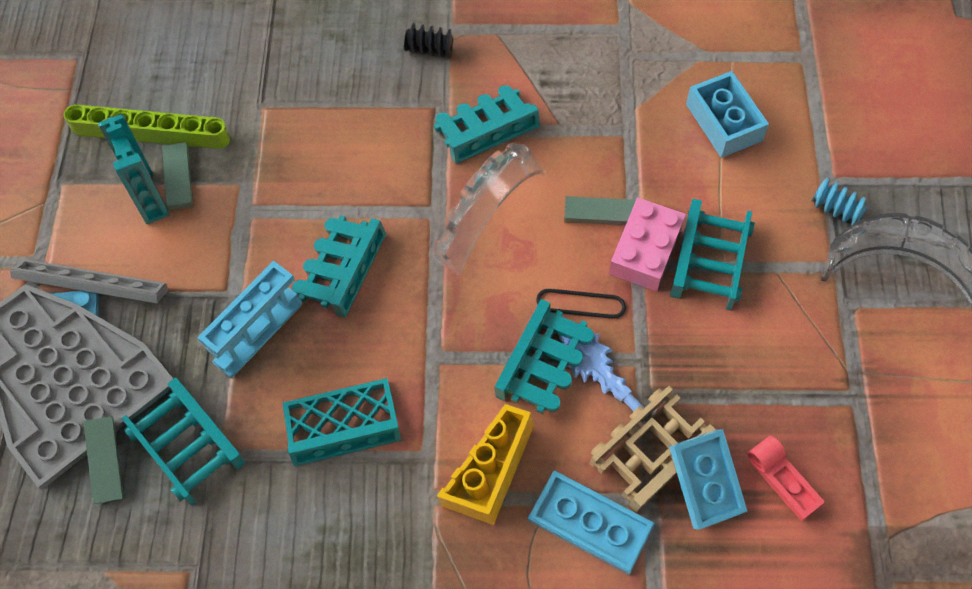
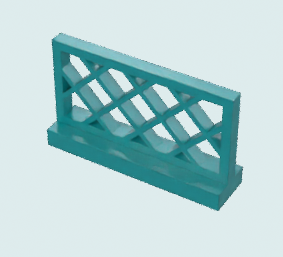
(340, 442)

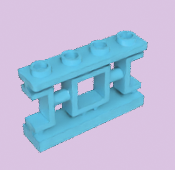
(251, 319)

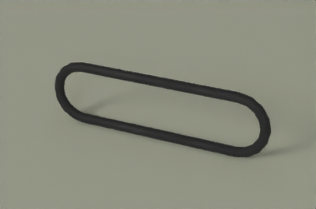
(585, 294)

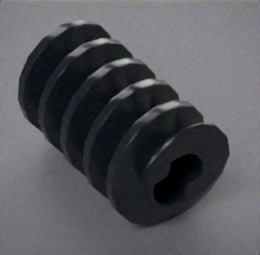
(428, 40)

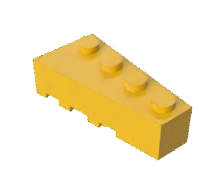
(486, 474)

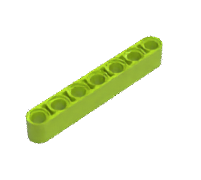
(152, 126)

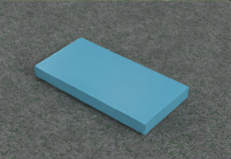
(591, 522)

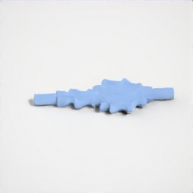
(596, 364)

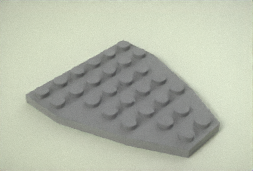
(64, 370)

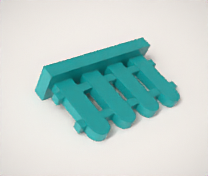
(495, 131)
(353, 269)
(532, 366)

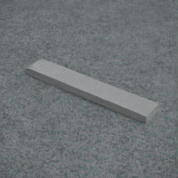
(89, 280)

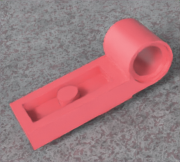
(784, 479)

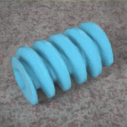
(840, 202)

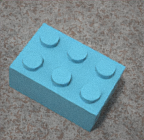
(726, 114)

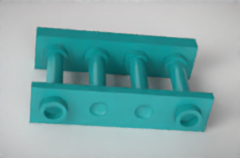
(688, 260)
(194, 416)

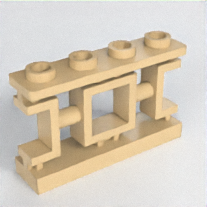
(635, 430)

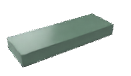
(177, 176)
(597, 210)
(103, 460)

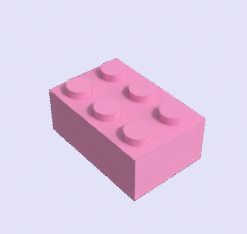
(646, 244)

